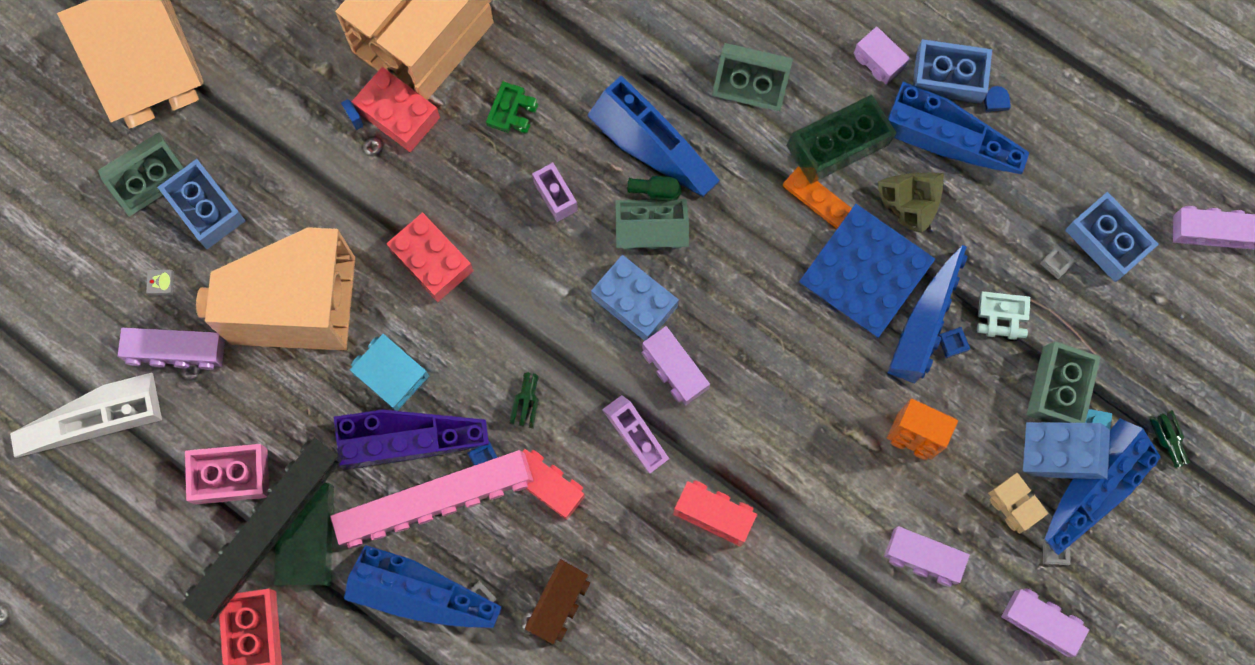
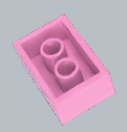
(226, 474)

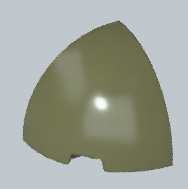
(913, 198)

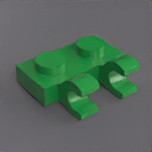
(505, 107)

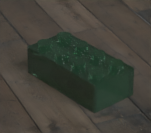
(841, 139)
(305, 549)

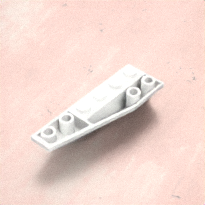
(95, 414)

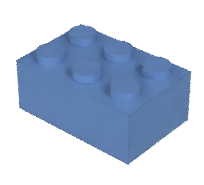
(953, 70)
(201, 204)
(1111, 237)
(634, 298)
(1066, 450)

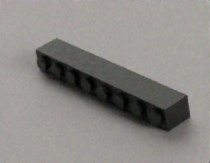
(262, 531)

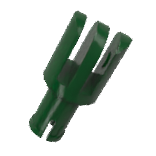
(657, 187)
(526, 399)
(1170, 436)

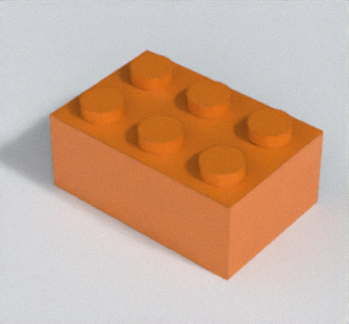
(921, 430)

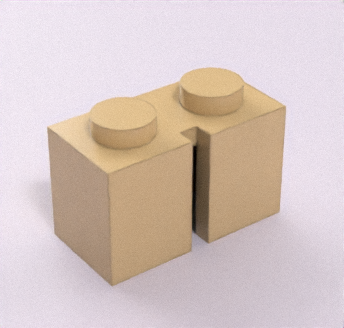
(1016, 505)

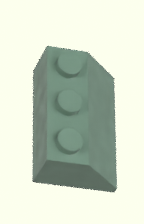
(752, 77)
(139, 172)
(652, 224)
(1063, 384)

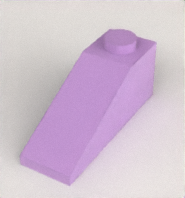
(635, 433)

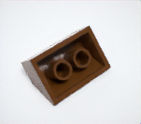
(558, 602)

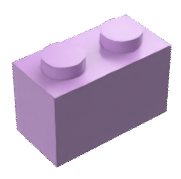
(881, 56)
(555, 192)

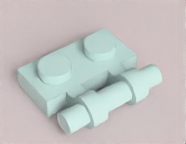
(1003, 307)

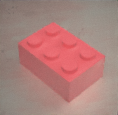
(396, 109)
(430, 257)
(715, 513)
(251, 629)

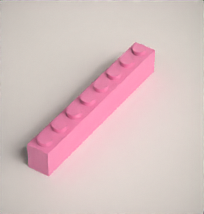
(432, 498)

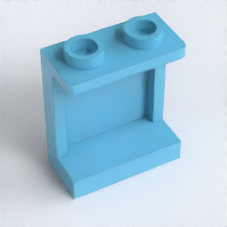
(389, 372)

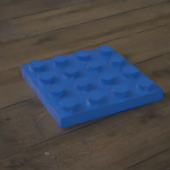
(867, 270)

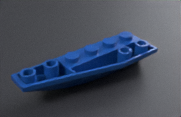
(951, 131)
(649, 137)
(925, 322)
(1091, 499)
(415, 592)

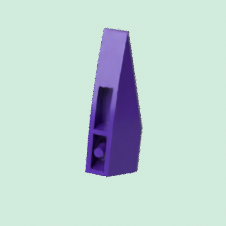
(403, 436)

